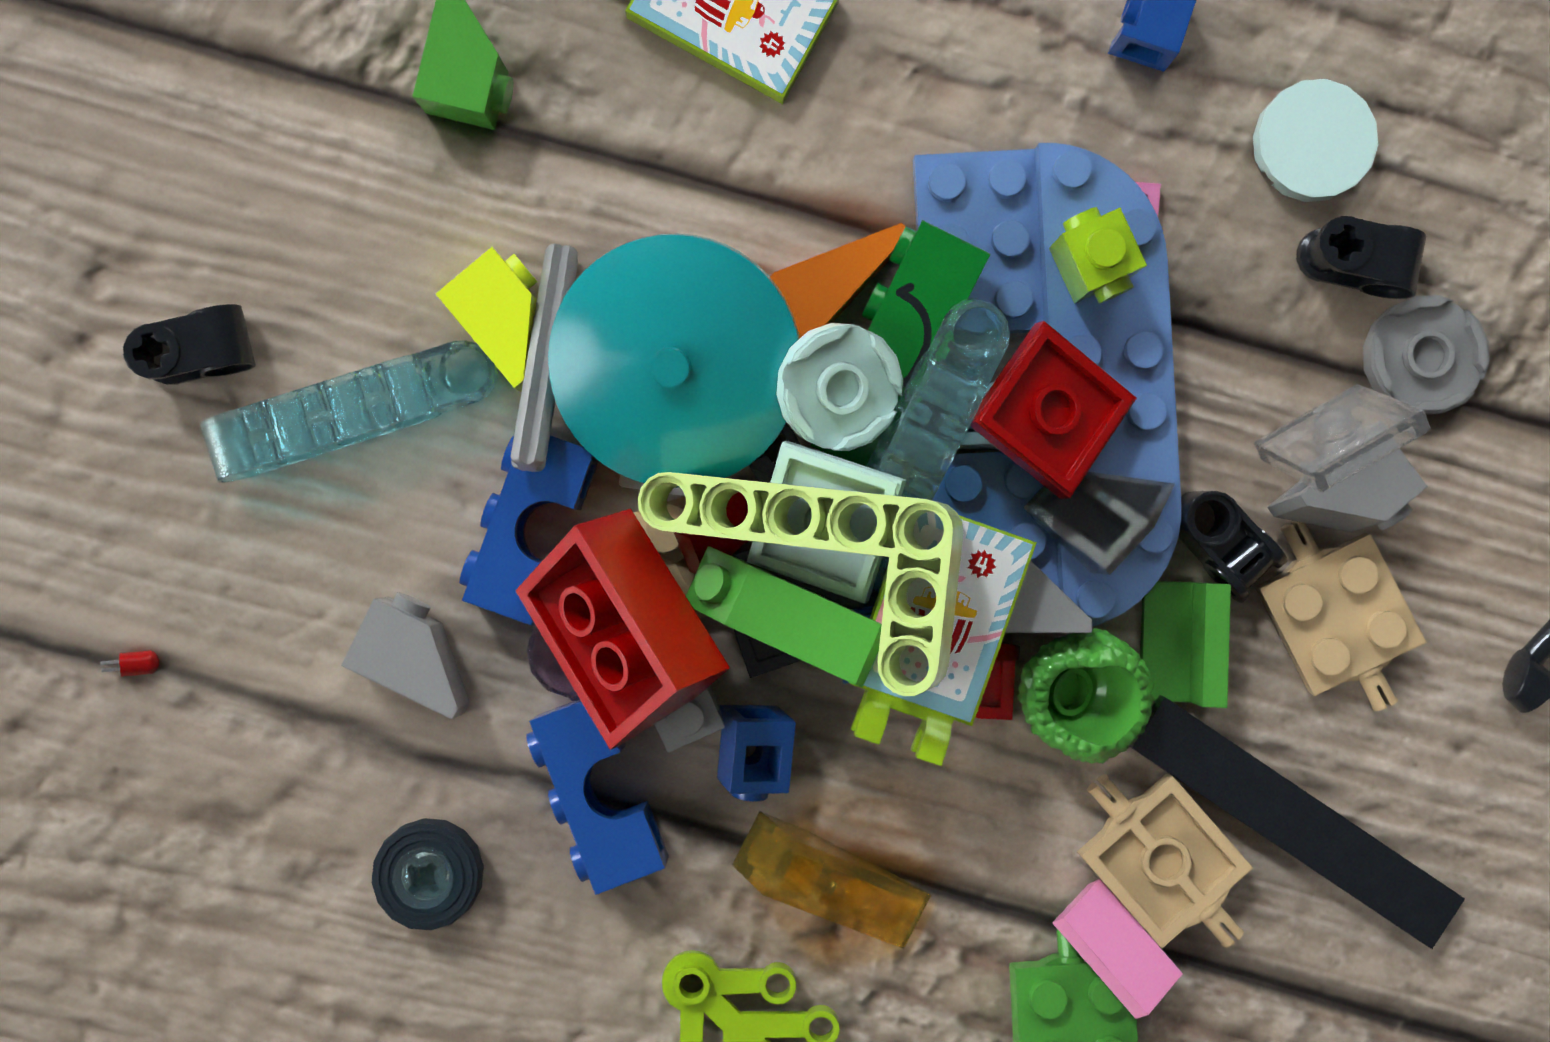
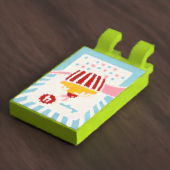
(747, 39)
(987, 591)

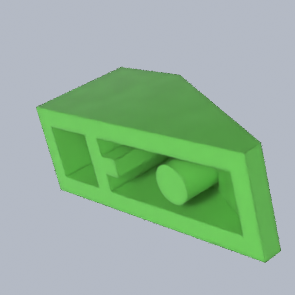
(785, 616)

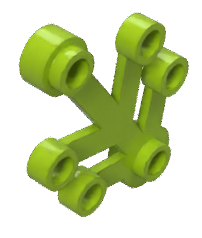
(737, 1024)

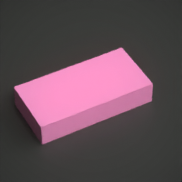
(1118, 949)

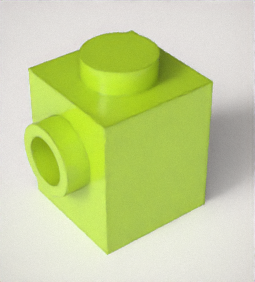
(1097, 255)

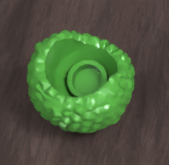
(1087, 695)

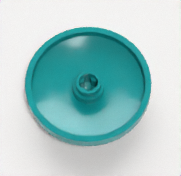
(671, 357)

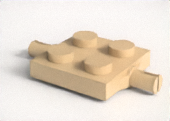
(1340, 614)
(1165, 860)

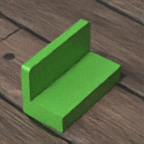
(1187, 641)

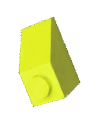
(496, 310)

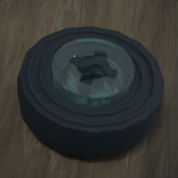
(444, 857)

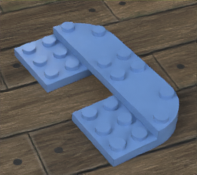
(1015, 211)

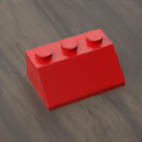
(620, 626)

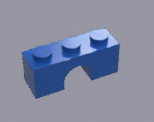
(504, 555)
(610, 842)

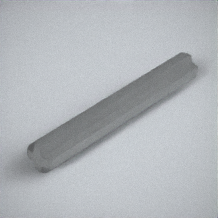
(537, 398)

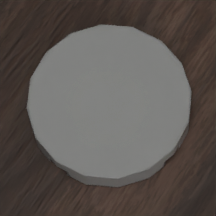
(1426, 353)

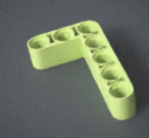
(830, 530)

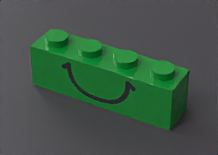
(931, 278)

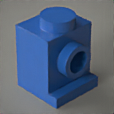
(1152, 31)
(770, 765)

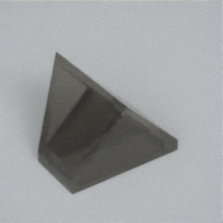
(1102, 517)

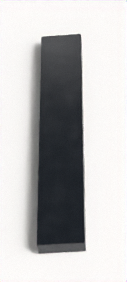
(1297, 822)

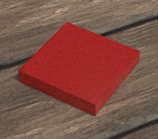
(1052, 410)

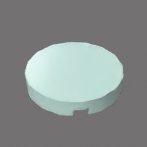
(1315, 140)
(839, 386)

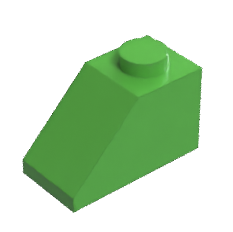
(461, 69)

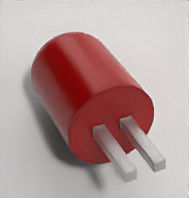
(134, 663)

